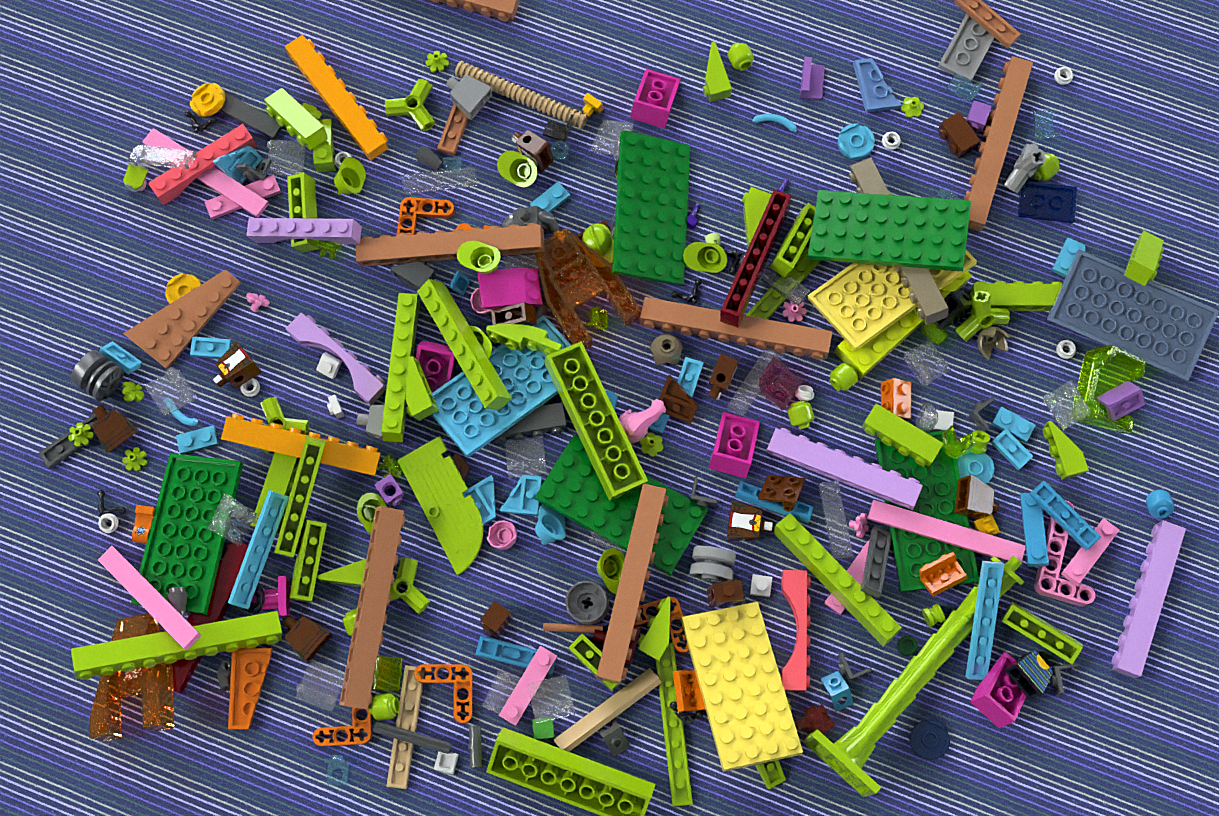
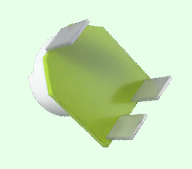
(135, 177)

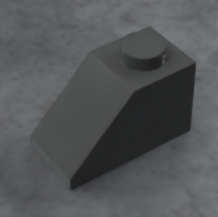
(413, 273)

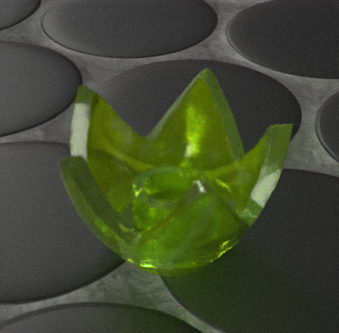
(956, 447)

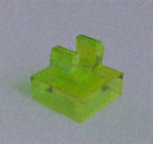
(330, 247)
(599, 318)
(392, 466)

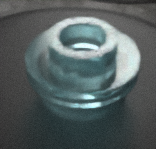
(560, 145)

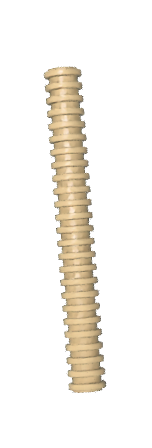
(522, 95)

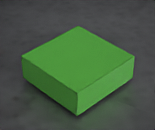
(543, 730)

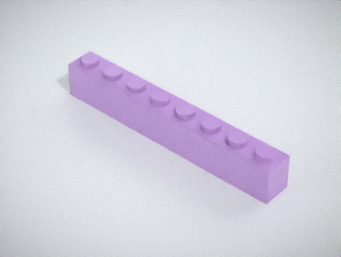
(844, 468)
(1148, 600)

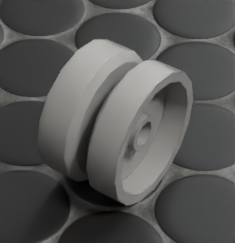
(712, 564)

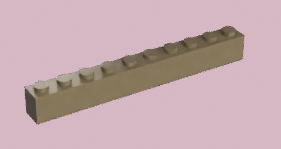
(918, 280)

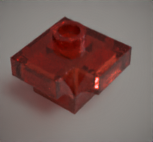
(815, 719)

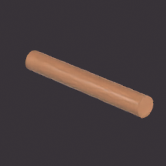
(571, 627)

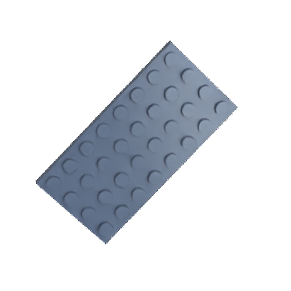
(1140, 319)

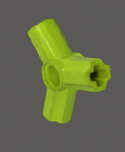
(418, 96)
(982, 316)
(275, 415)
(412, 596)

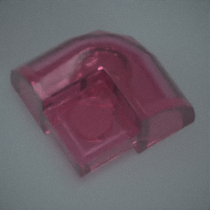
(778, 383)

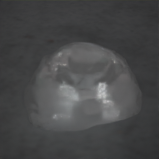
(926, 418)

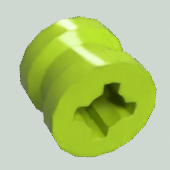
(981, 439)
(933, 615)

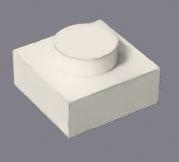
(328, 365)
(334, 407)
(761, 585)

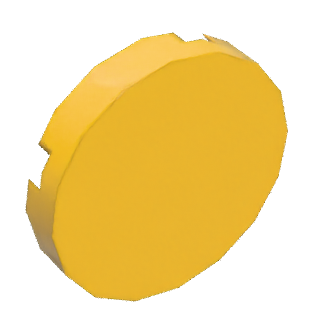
(207, 99)
(180, 285)

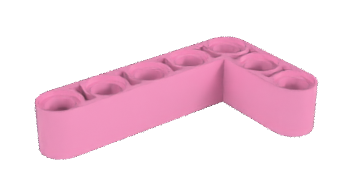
(1051, 577)

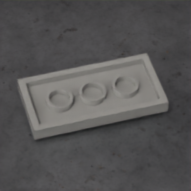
(966, 49)

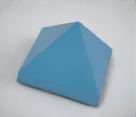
(459, 283)

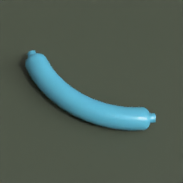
(775, 118)
(183, 419)

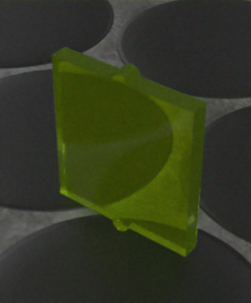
(387, 673)

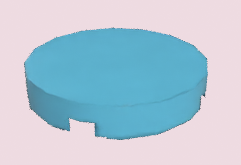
(856, 141)
(977, 465)

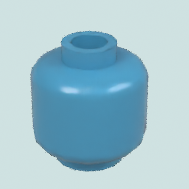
(1160, 504)

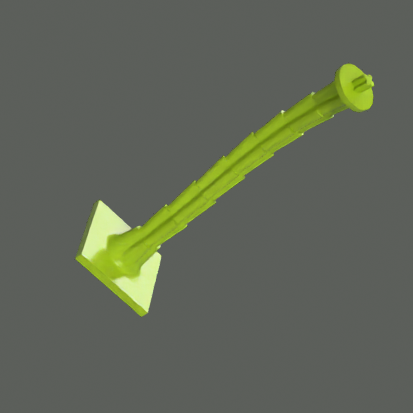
(854, 747)

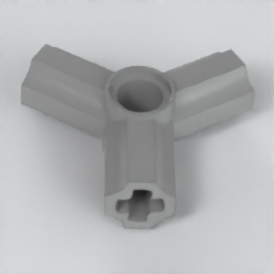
(1025, 166)

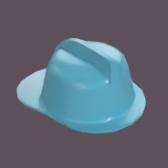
(550, 525)

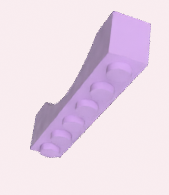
(277, 229)
(308, 334)

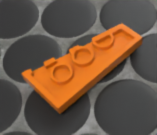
(246, 682)

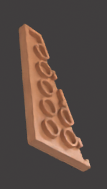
(172, 328)

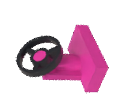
(273, 598)

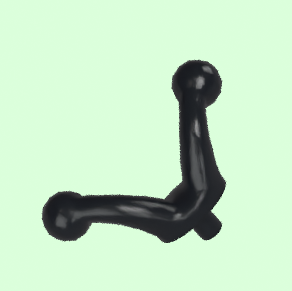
(197, 127)
(732, 270)
(692, 298)
(102, 510)
(685, 718)

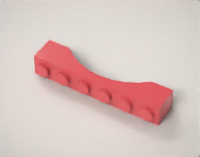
(175, 180)
(794, 588)

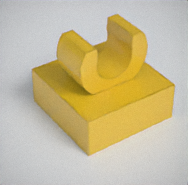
(592, 105)
(986, 525)

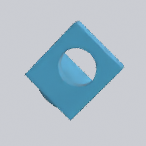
(837, 689)

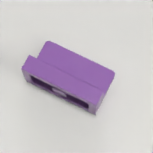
(811, 80)
(1122, 400)

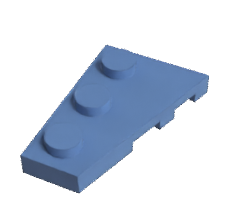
(873, 89)

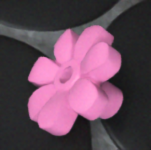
(257, 301)
(797, 313)
(860, 525)

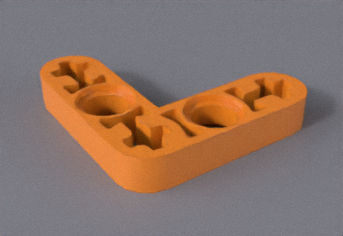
(417, 211)
(674, 615)
(458, 684)
(357, 724)

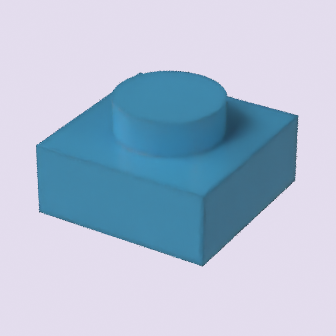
(660, 424)

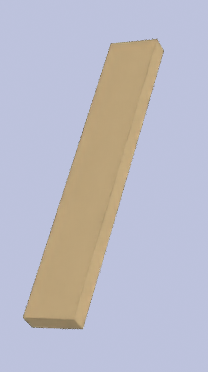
(607, 710)
(406, 719)

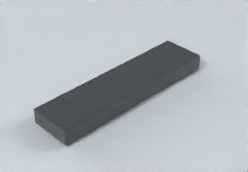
(250, 116)
(63, 448)
(876, 562)

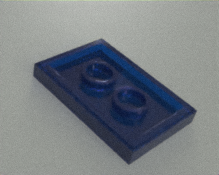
(1047, 202)

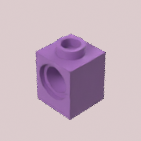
(978, 115)
(387, 483)

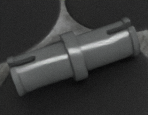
(475, 746)

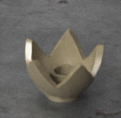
(992, 338)
(662, 355)

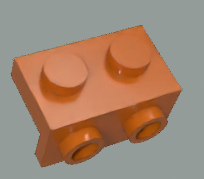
(897, 397)
(942, 574)
(687, 691)

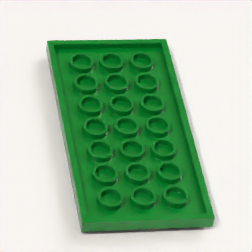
(651, 208)
(890, 230)
(578, 494)
(935, 500)
(179, 543)

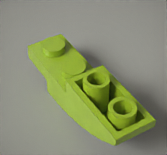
(518, 336)

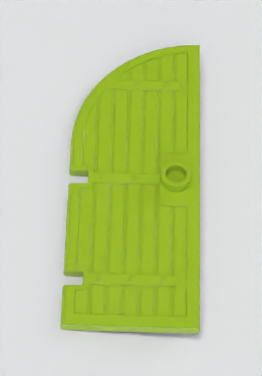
(441, 496)

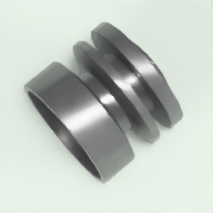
(97, 375)
(583, 592)

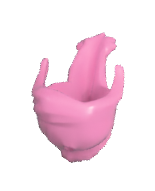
(637, 424)

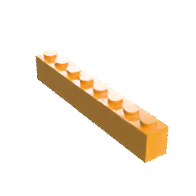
(336, 97)
(291, 443)

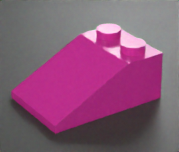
(654, 98)
(509, 287)
(437, 363)
(734, 445)
(998, 694)

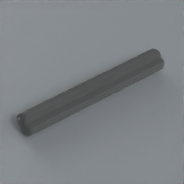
(412, 737)

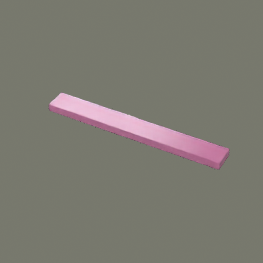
(216, 179)
(945, 531)
(149, 598)

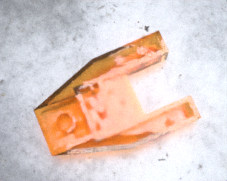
(573, 276)
(152, 682)

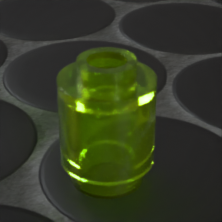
(933, 333)

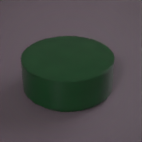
(907, 646)

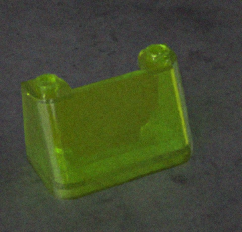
(1102, 371)

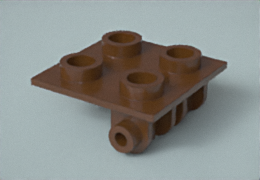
(782, 489)

